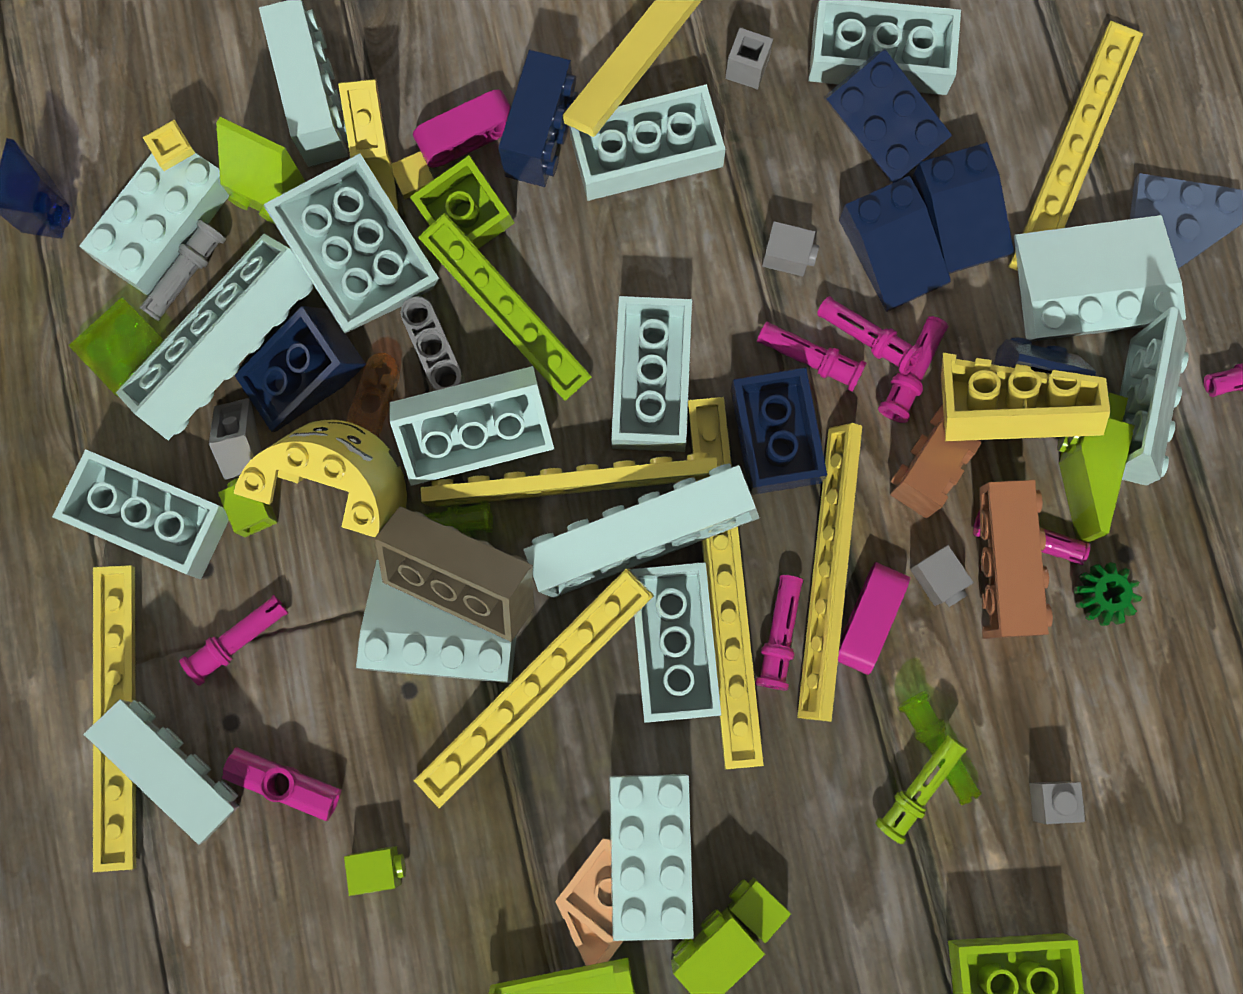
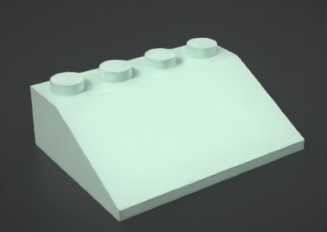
(352, 243)
(1096, 278)
(1152, 390)
(421, 639)

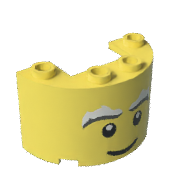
(336, 456)

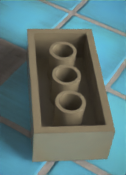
(456, 573)

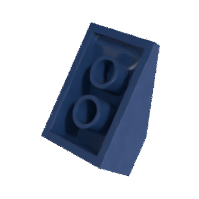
(965, 206)
(895, 243)
(1040, 359)
(299, 367)

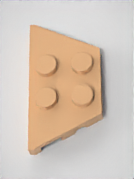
(588, 907)

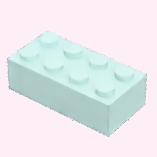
(915, 36)
(305, 81)
(650, 143)
(153, 217)
(651, 374)
(470, 426)
(142, 514)
(676, 645)
(162, 770)
(650, 857)

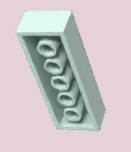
(216, 337)
(642, 531)

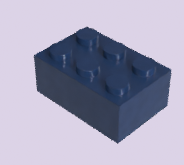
(887, 115)
(536, 119)
(778, 431)

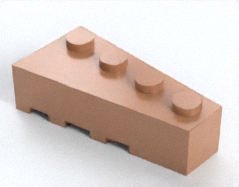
(933, 469)
(1013, 560)

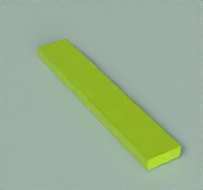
(504, 306)

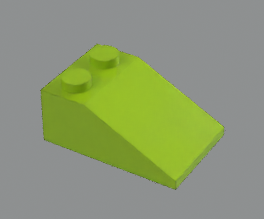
(253, 167)
(1093, 475)

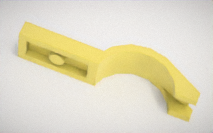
(366, 131)

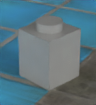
(748, 58)
(790, 249)
(942, 577)
(1057, 802)

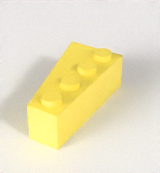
(1018, 403)

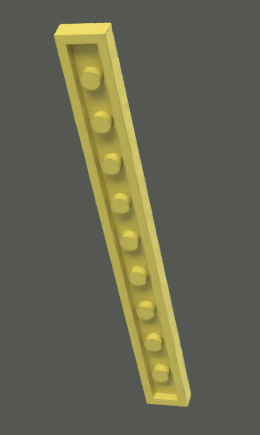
(728, 606)

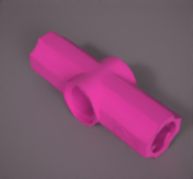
(260, 774)

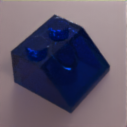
(29, 195)

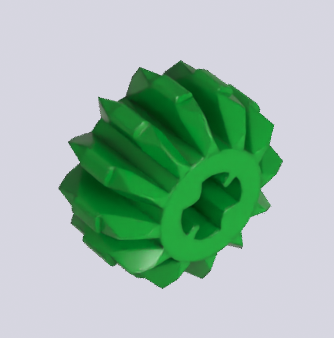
(1118, 604)

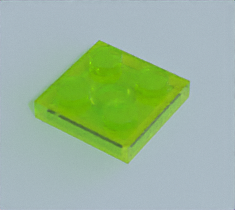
(117, 344)

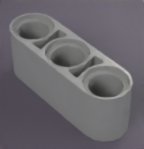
(424, 334)

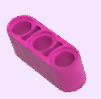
(463, 128)
(872, 618)

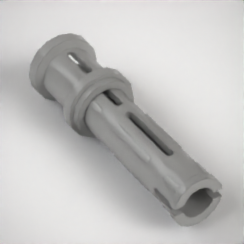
(191, 257)

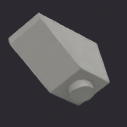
(234, 437)

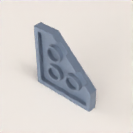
(1192, 212)

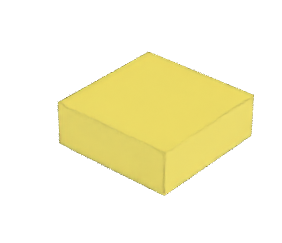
(169, 145)
(411, 174)

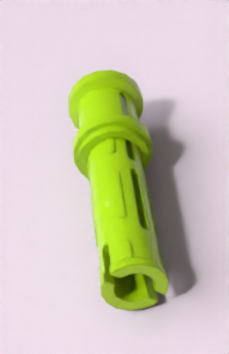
(915, 808)

